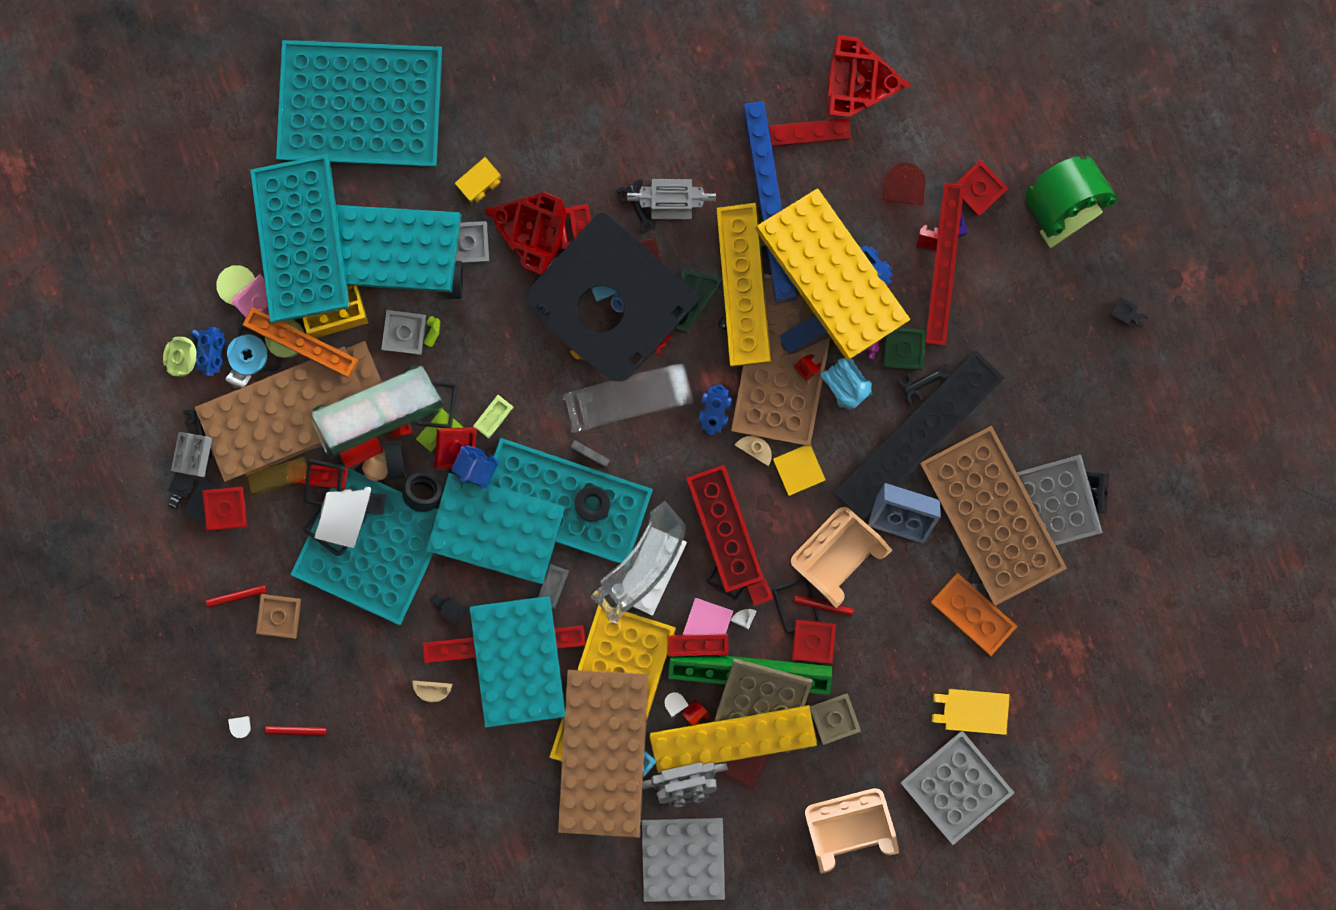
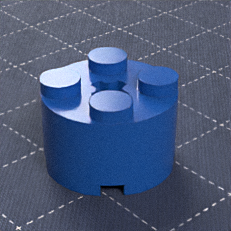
(474, 466)

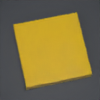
(799, 469)

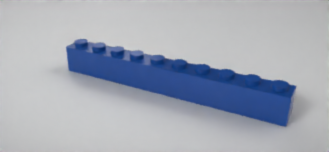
(767, 189)

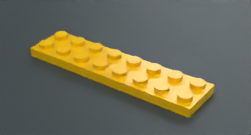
(743, 285)
(734, 738)

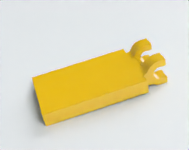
(973, 711)

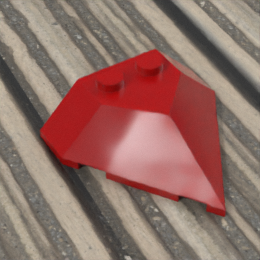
(858, 78)
(532, 228)

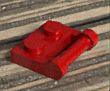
(579, 218)

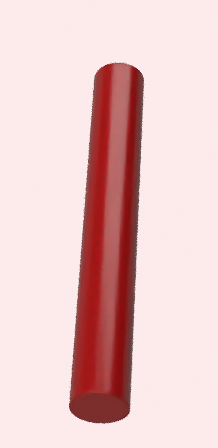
(236, 596)
(823, 605)
(295, 731)

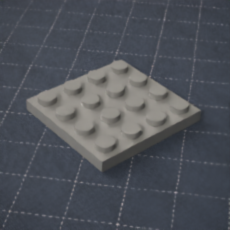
(1063, 499)
(957, 787)
(683, 859)

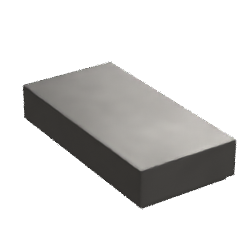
(590, 453)
(553, 584)

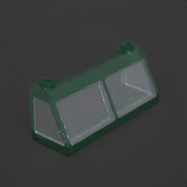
(376, 411)

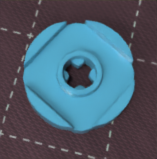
(236, 358)

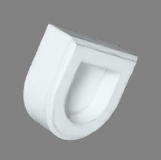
(675, 703)
(240, 726)

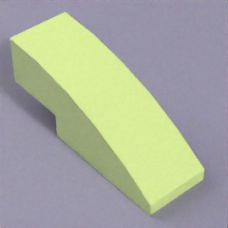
(1073, 224)

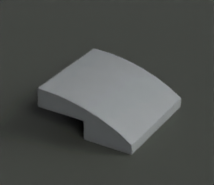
(191, 454)

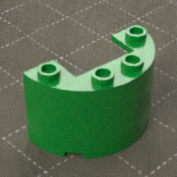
(1066, 191)

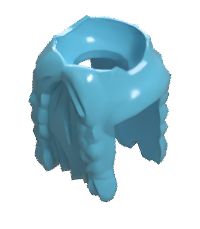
(847, 383)

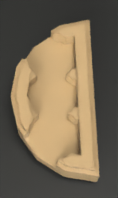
(756, 448)
(431, 690)

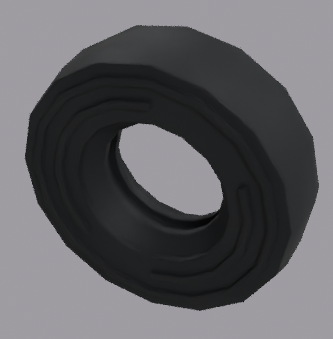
(592, 515)

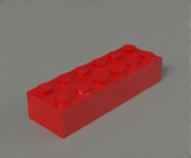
(725, 528)

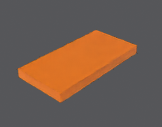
(973, 614)

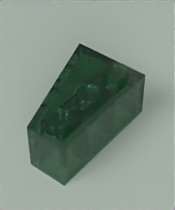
(705, 287)

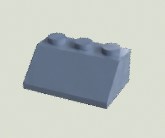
(904, 513)

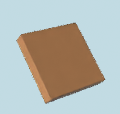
(278, 616)

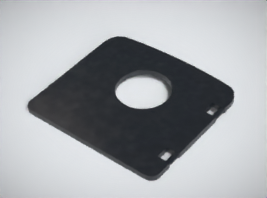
(614, 259)

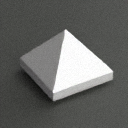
(238, 380)

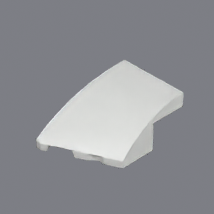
(342, 516)

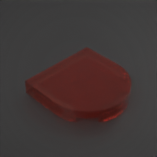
(905, 184)

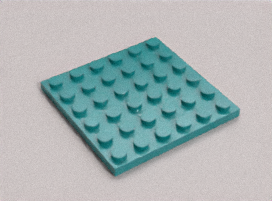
(386, 559)

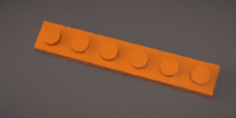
(301, 343)

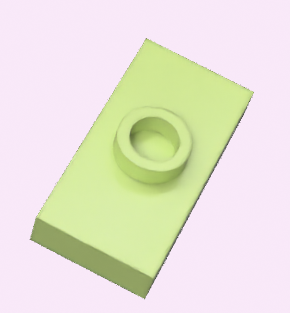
(493, 416)

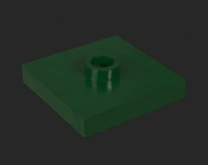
(905, 349)

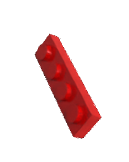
(810, 132)

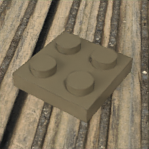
(835, 718)

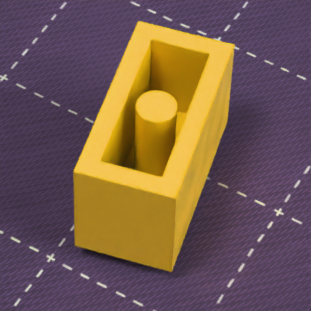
(478, 181)

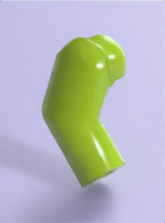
(432, 335)

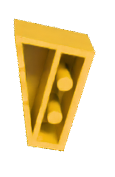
(339, 320)

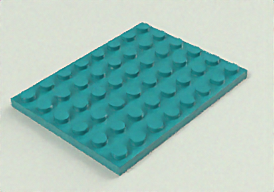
(359, 103)

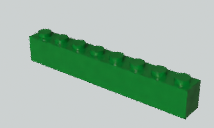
(717, 668)

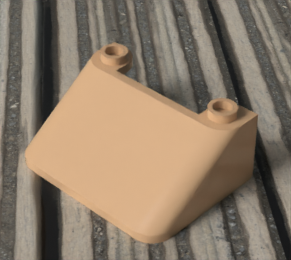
(836, 552)
(850, 825)

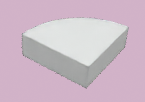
(744, 617)

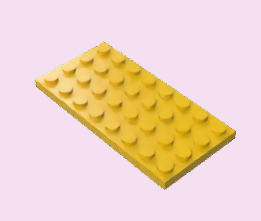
(832, 274)
(623, 647)

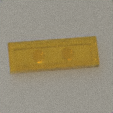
(277, 475)

